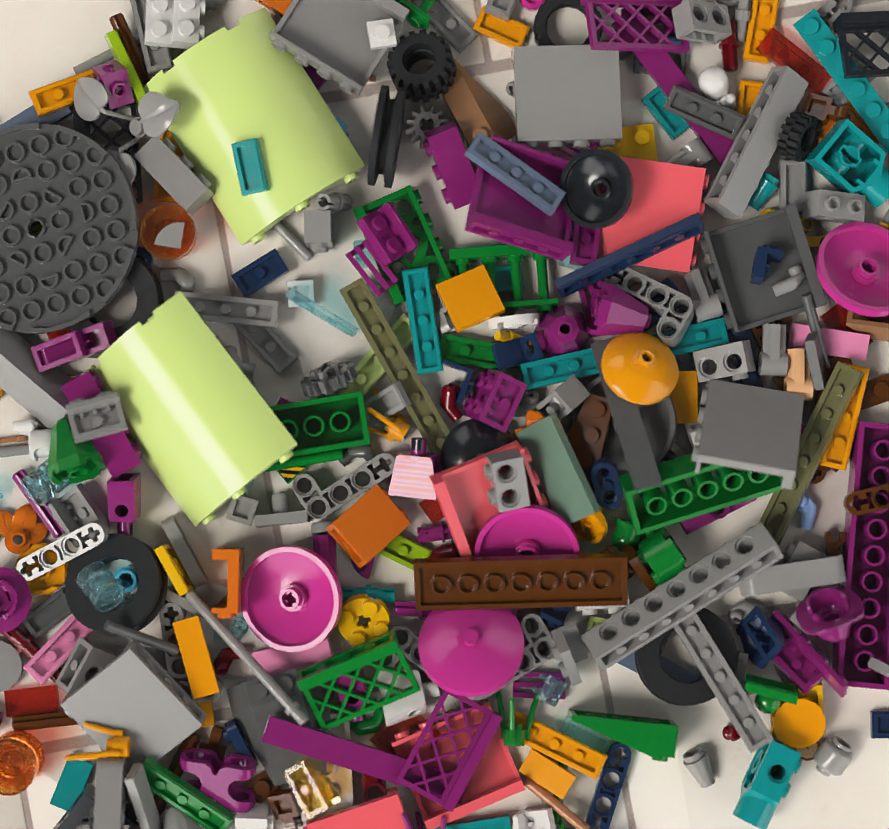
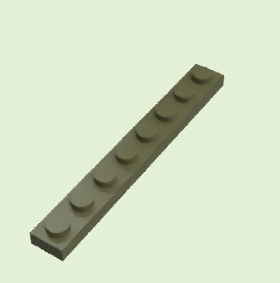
(395, 363)
(812, 448)

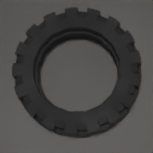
(545, 11)

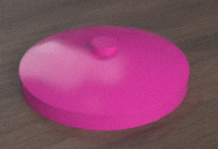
(855, 267)
(526, 532)
(291, 598)
(471, 649)

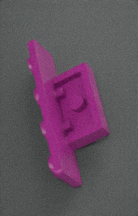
(803, 663)

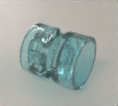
(40, 487)
(101, 586)

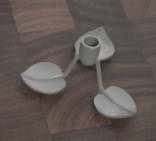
(155, 118)

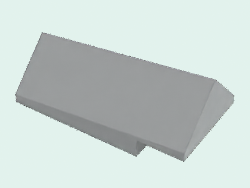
(21, 380)

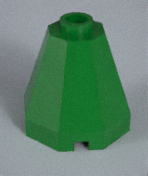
(71, 460)

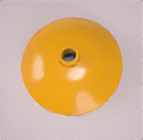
(632, 376)

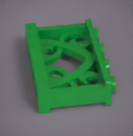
(421, 260)

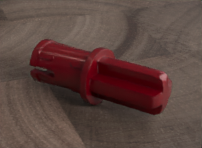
(729, 51)

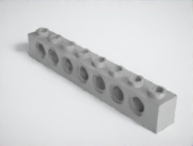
(694, 598)

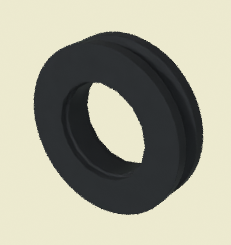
(386, 136)
(148, 293)
(150, 590)
(674, 691)

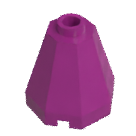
(615, 312)
(550, 336)

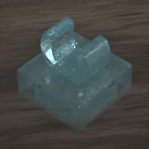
(551, 690)

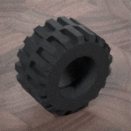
(417, 48)

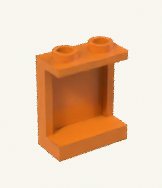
(368, 525)
(235, 577)

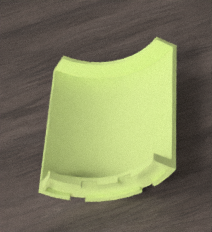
(243, 90)
(191, 410)

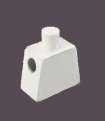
(408, 706)

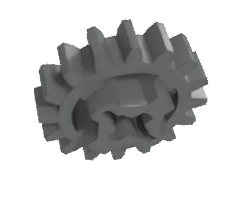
(328, 379)

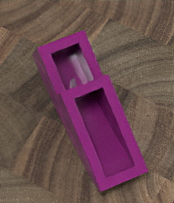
(74, 346)

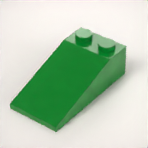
(644, 734)

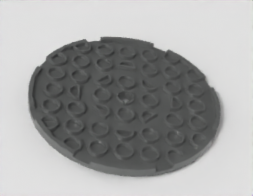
(85, 234)

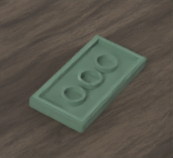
(558, 469)

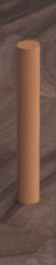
(555, 804)

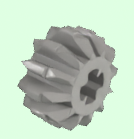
(426, 117)

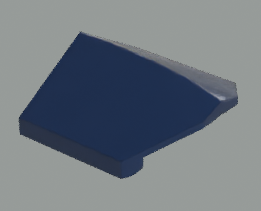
(761, 637)

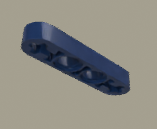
(609, 792)

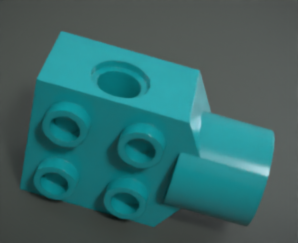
(852, 162)
(763, 790)

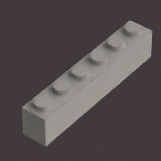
(755, 142)

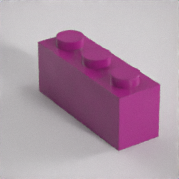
(450, 164)

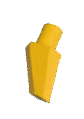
(509, 335)

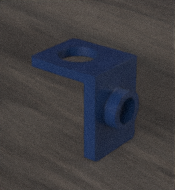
(516, 351)
(467, 383)

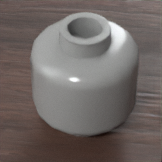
(833, 756)

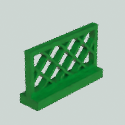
(351, 660)

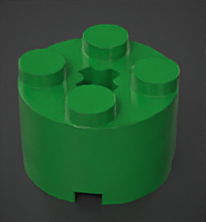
(662, 555)

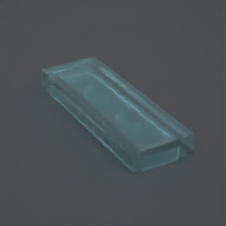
(321, 312)

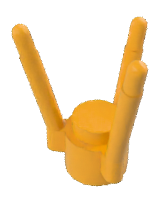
(395, 427)
(118, 746)

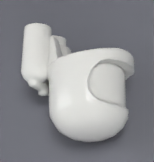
(715, 86)
(38, 438)

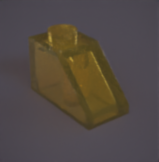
(311, 788)

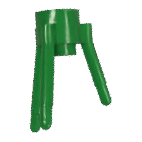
(512, 732)

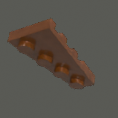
(590, 433)

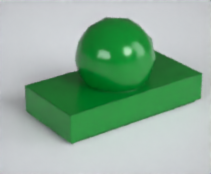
(770, 693)

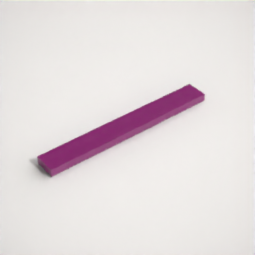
(665, 74)
(348, 753)

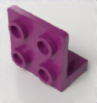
(494, 399)

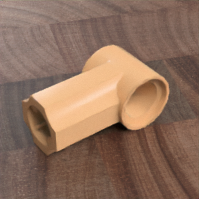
(798, 374)

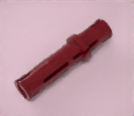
(27, 646)

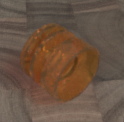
(159, 218)
(18, 775)

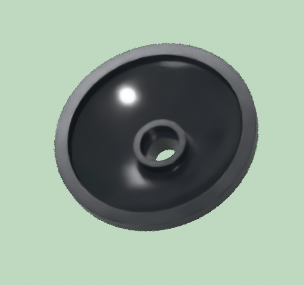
(583, 183)
(469, 440)

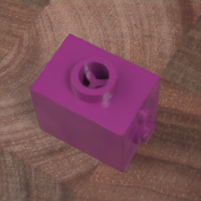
(116, 80)

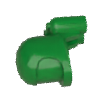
(625, 533)

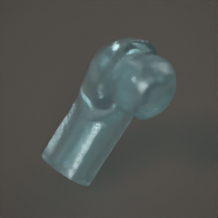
(238, 629)

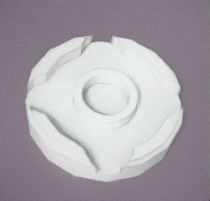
(513, 321)

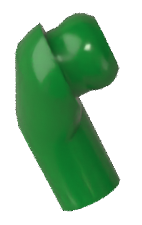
(370, 725)

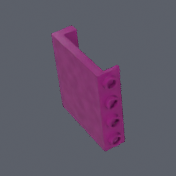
(511, 219)

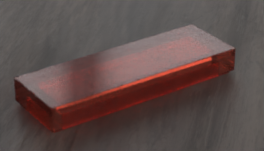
(785, 53)

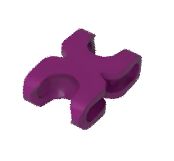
(219, 778)

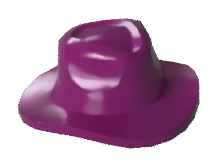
(14, 599)
(829, 613)

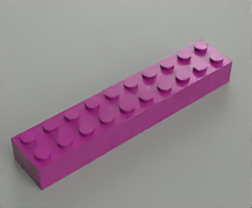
(867, 561)

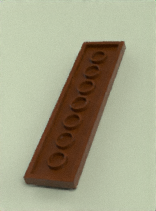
(520, 581)

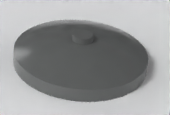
(658, 421)

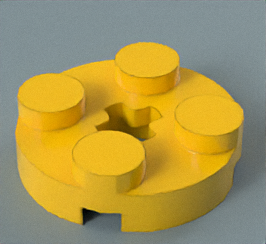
(368, 607)

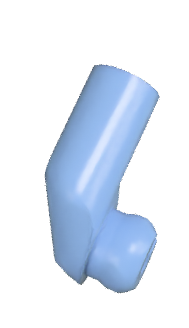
(808, 511)

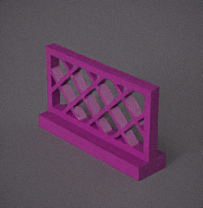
(630, 5)
(469, 760)

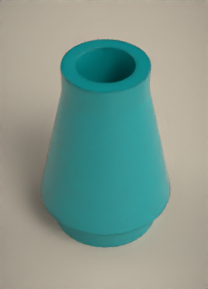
(765, 190)

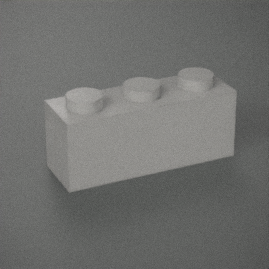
(175, 174)

